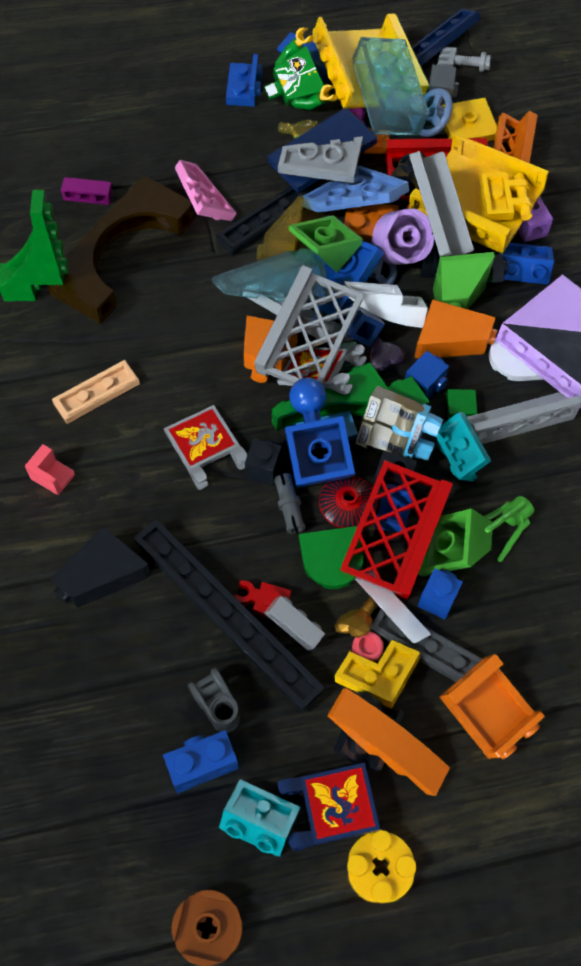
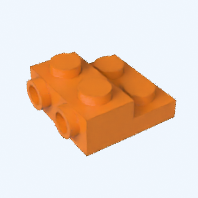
(364, 218)

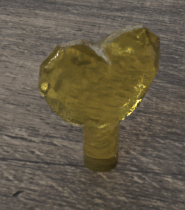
(297, 129)

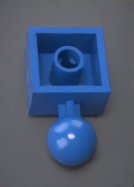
(308, 398)

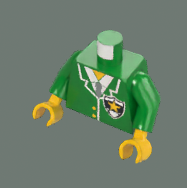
(298, 77)

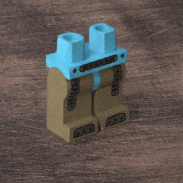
(397, 425)

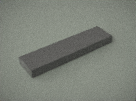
(434, 650)

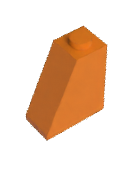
(455, 331)

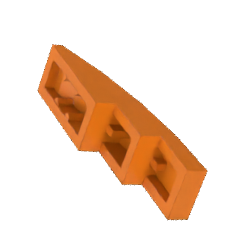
(389, 741)

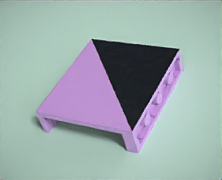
(548, 336)

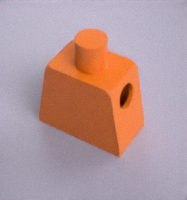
(255, 335)

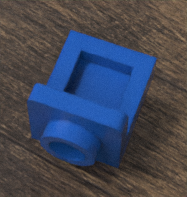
(400, 500)

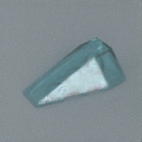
(272, 276)

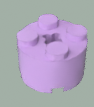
(407, 225)

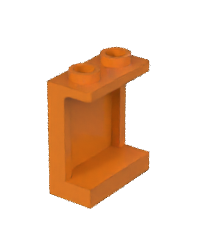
(491, 708)

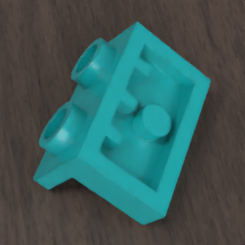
(462, 447)
(258, 818)

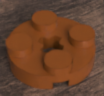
(195, 911)

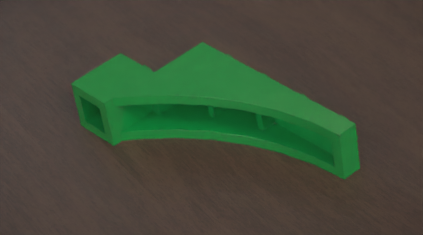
(39, 259)
(363, 381)

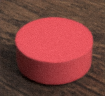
(368, 646)

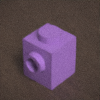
(538, 225)

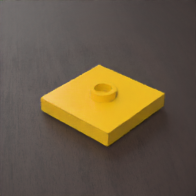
(471, 120)

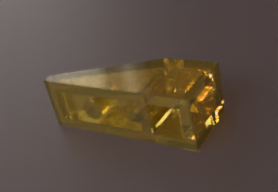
(278, 237)

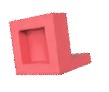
(47, 471)

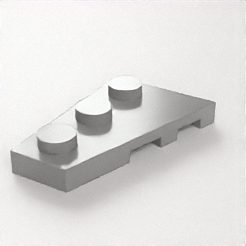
(329, 161)

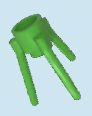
(514, 514)

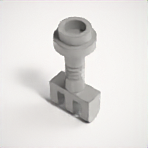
(449, 58)

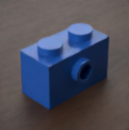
(200, 761)

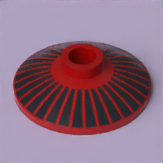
(343, 512)

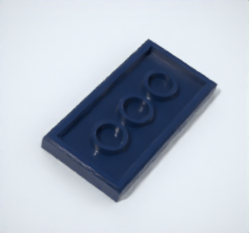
(340, 126)

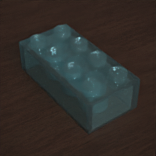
(390, 86)

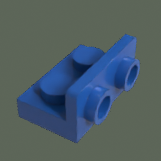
(244, 83)
(528, 263)

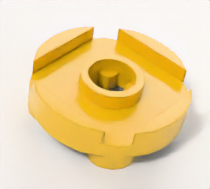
(401, 867)

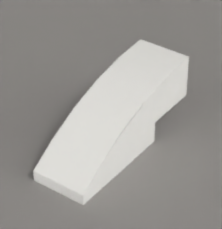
(389, 303)

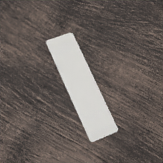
(396, 611)

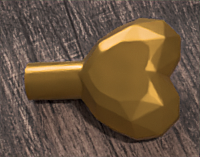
(357, 621)

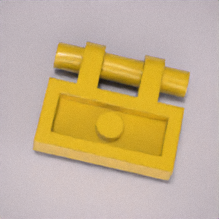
(497, 196)

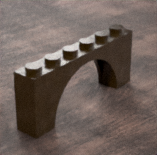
(142, 207)

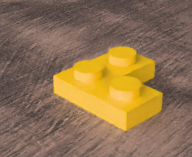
(382, 679)

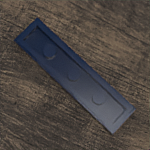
(444, 34)

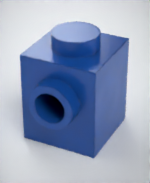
(429, 373)
(440, 593)

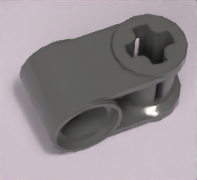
(212, 696)

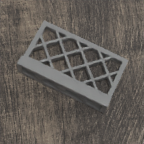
(289, 316)

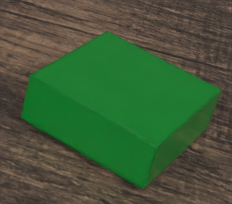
(461, 401)

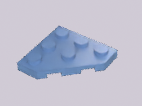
(368, 189)

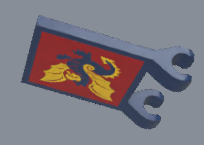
(336, 804)

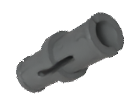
(289, 503)

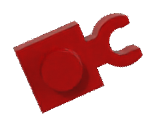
(261, 598)

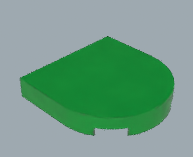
(324, 554)

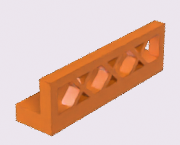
(521, 140)

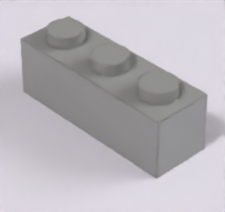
(295, 622)

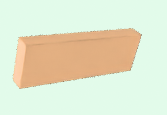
(95, 391)

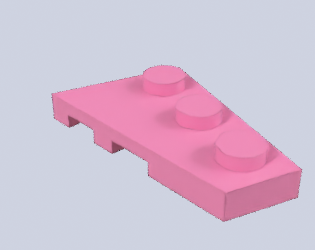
(202, 193)

